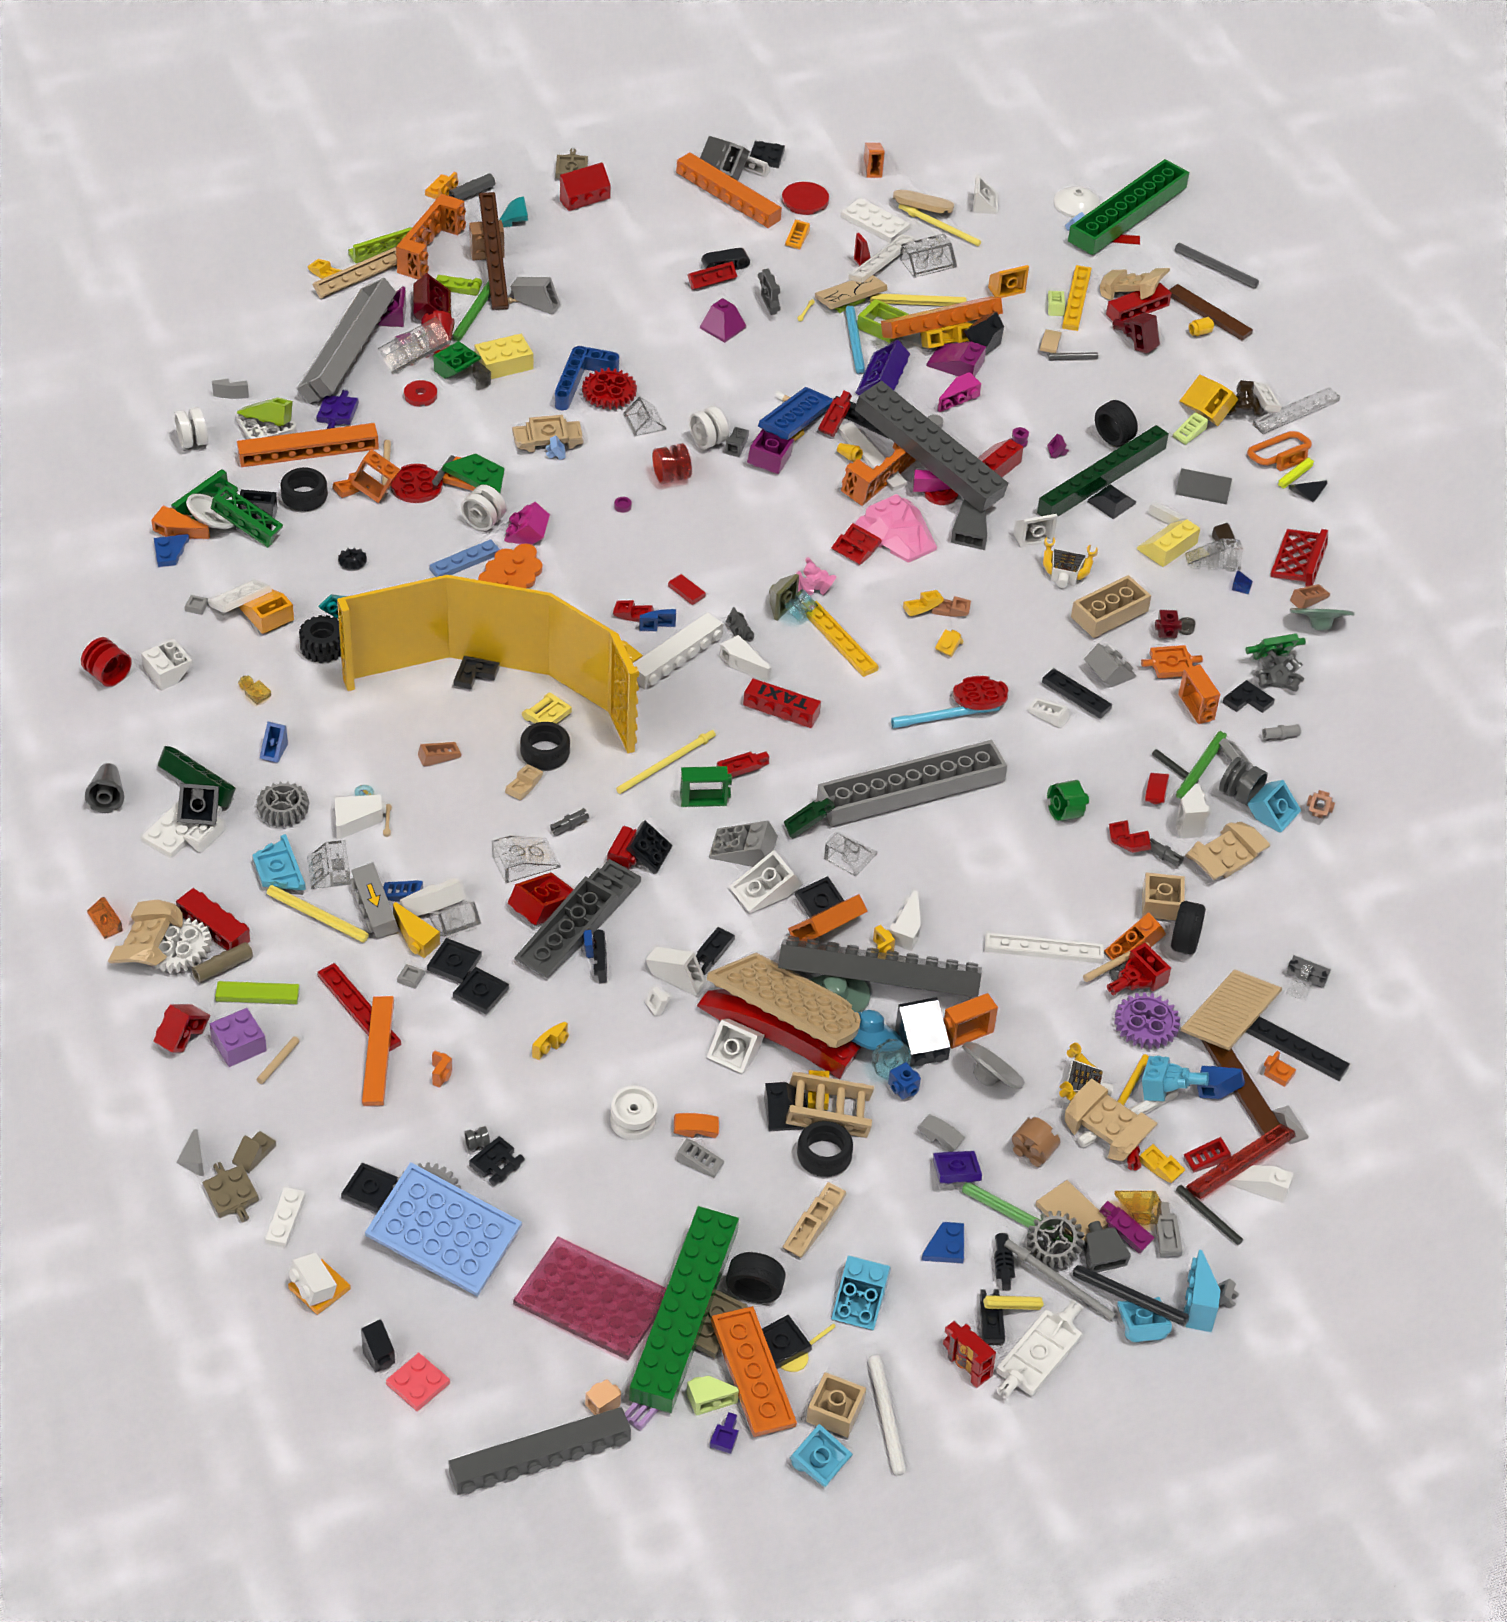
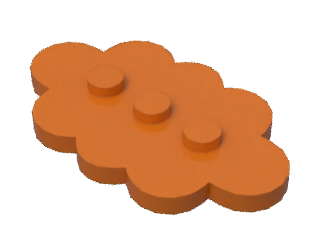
(513, 567)

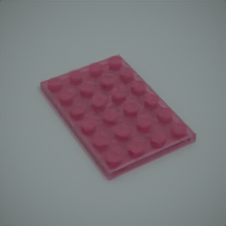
(591, 1298)

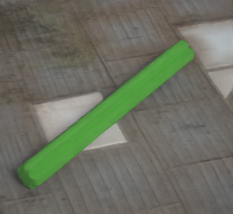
(472, 313)
(1201, 765)
(1004, 1207)

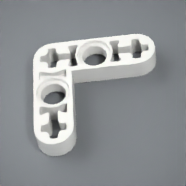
(260, 432)

